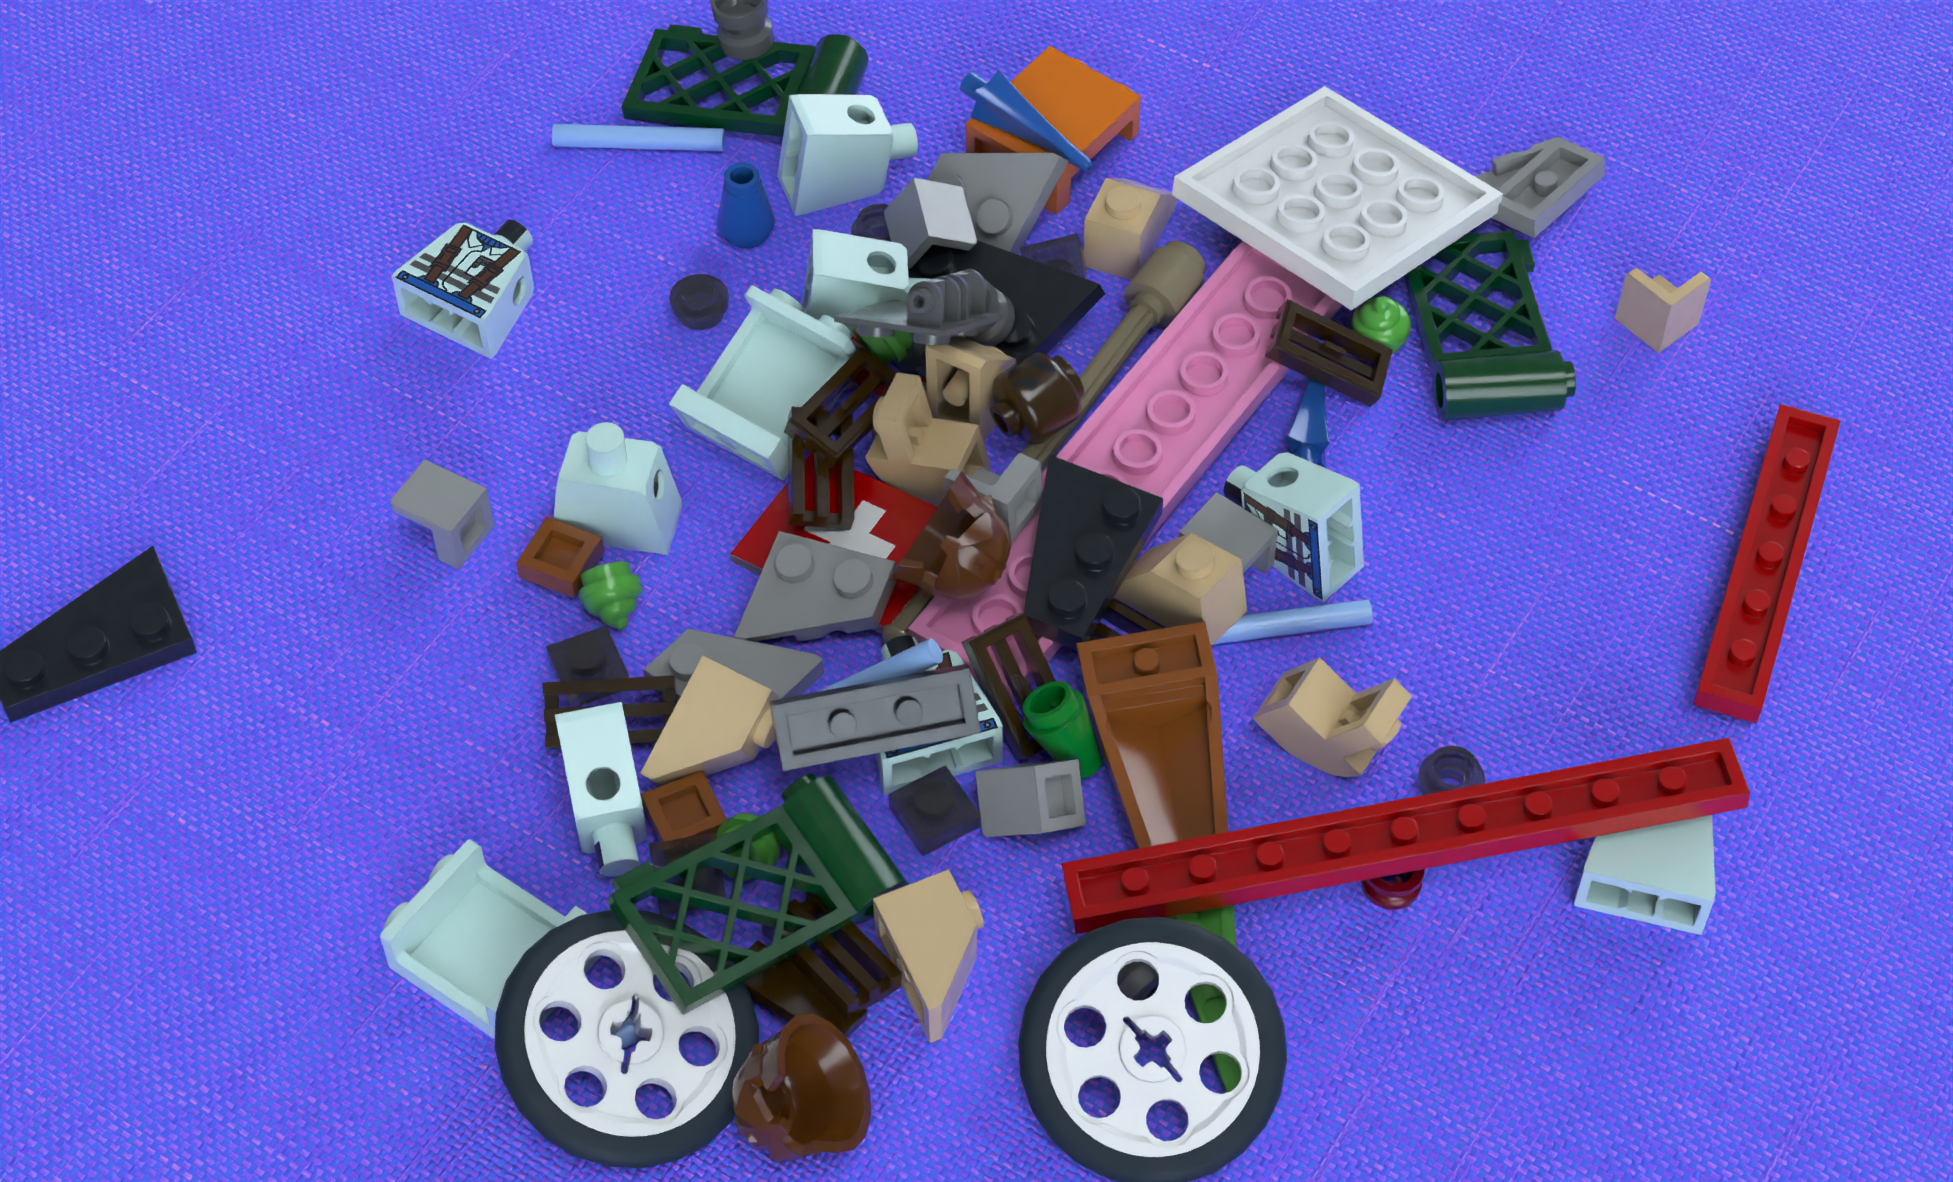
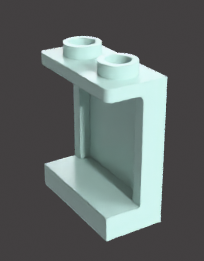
(765, 370)
(467, 935)

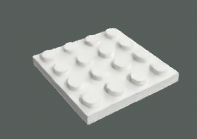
(1337, 196)

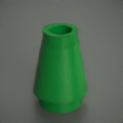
(1062, 725)

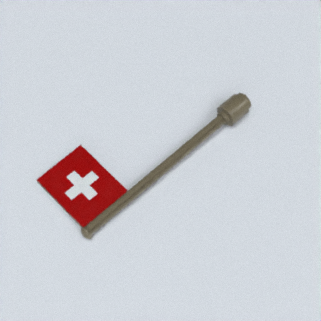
(891, 520)

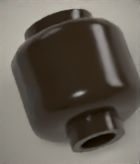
(1036, 397)

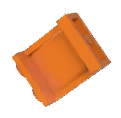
(1076, 103)

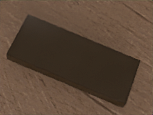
(790, 993)

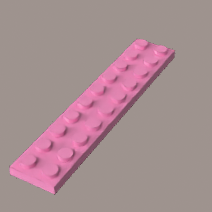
(1156, 424)

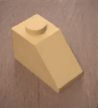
(1125, 226)
(962, 381)
(1187, 584)
(713, 726)
(932, 940)

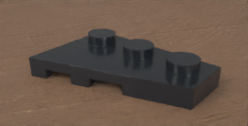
(1043, 297)
(1083, 549)
(96, 640)

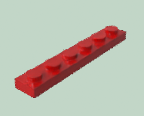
(1767, 564)

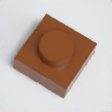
(559, 556)
(683, 808)

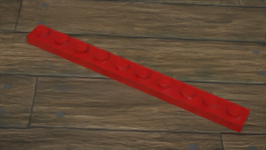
(1405, 835)

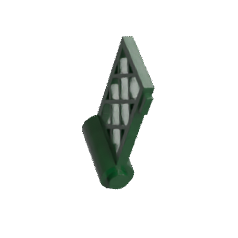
(829, 68)
(1492, 374)
(822, 838)

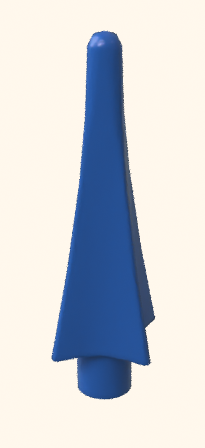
(1005, 108)
(1309, 430)

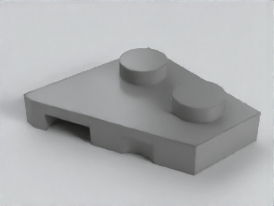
(1542, 182)
(1002, 191)
(815, 591)
(775, 667)

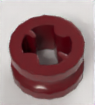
(1394, 895)

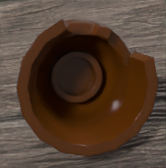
(959, 548)
(802, 1092)

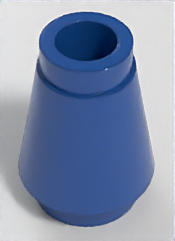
(744, 208)

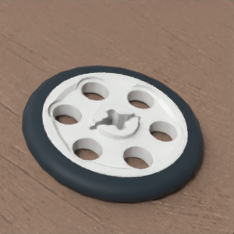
(1057, 1069)
(615, 1129)

